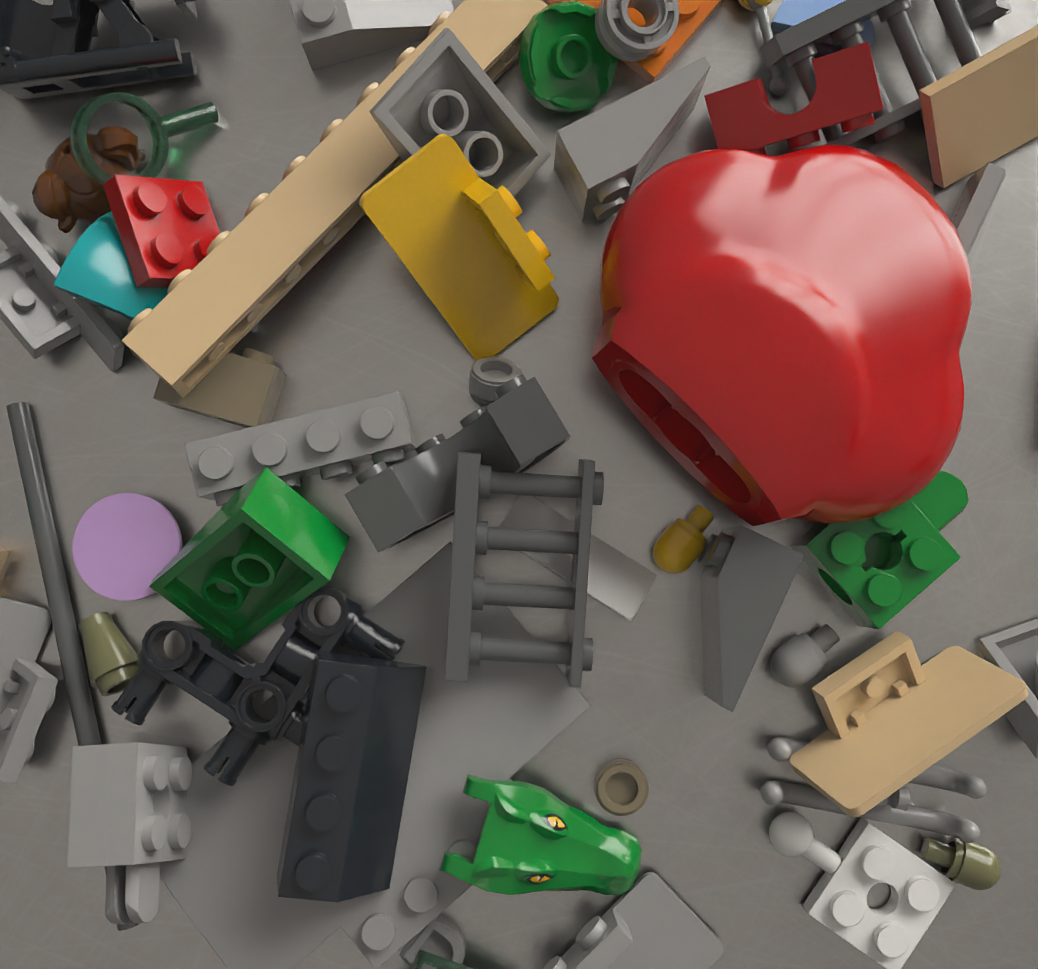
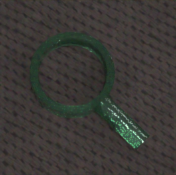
(160, 128)

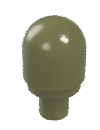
(964, 862)

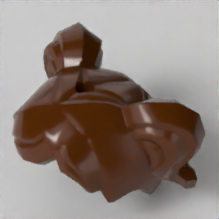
(69, 193)

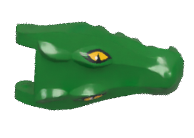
(542, 845)

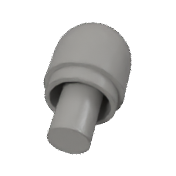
(802, 657)

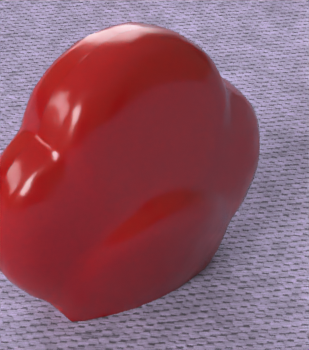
(789, 328)

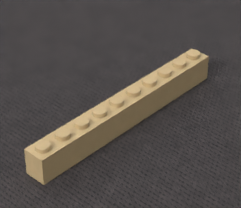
(302, 216)

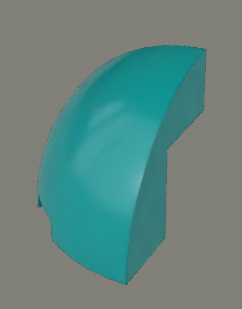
(102, 275)

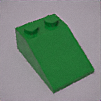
(252, 561)

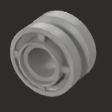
(628, 40)

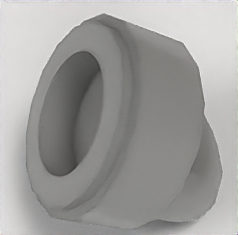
(488, 375)

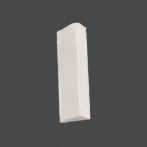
(611, 575)

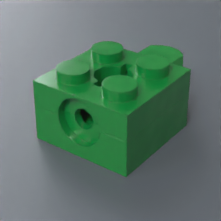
(889, 558)

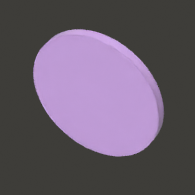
(125, 545)

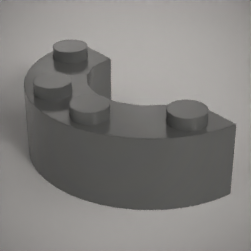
(421, 491)

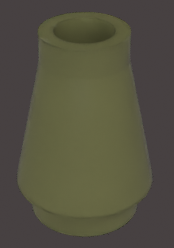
(108, 654)

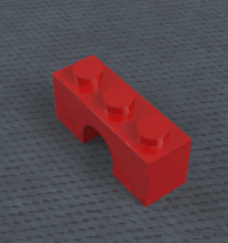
(844, 95)

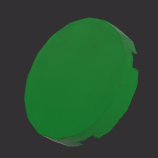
(564, 58)

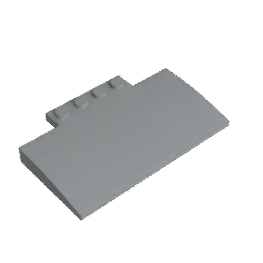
(461, 729)

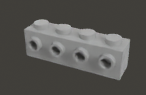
(303, 446)

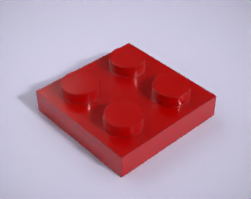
(161, 225)

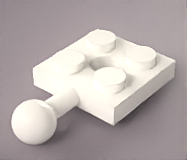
(841, 893)

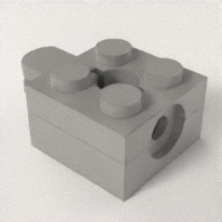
(130, 818)

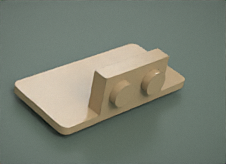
(898, 719)

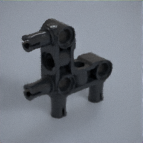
(231, 683)

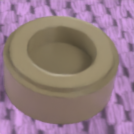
(621, 787)

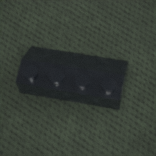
(350, 777)

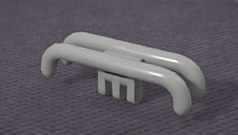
(893, 809)

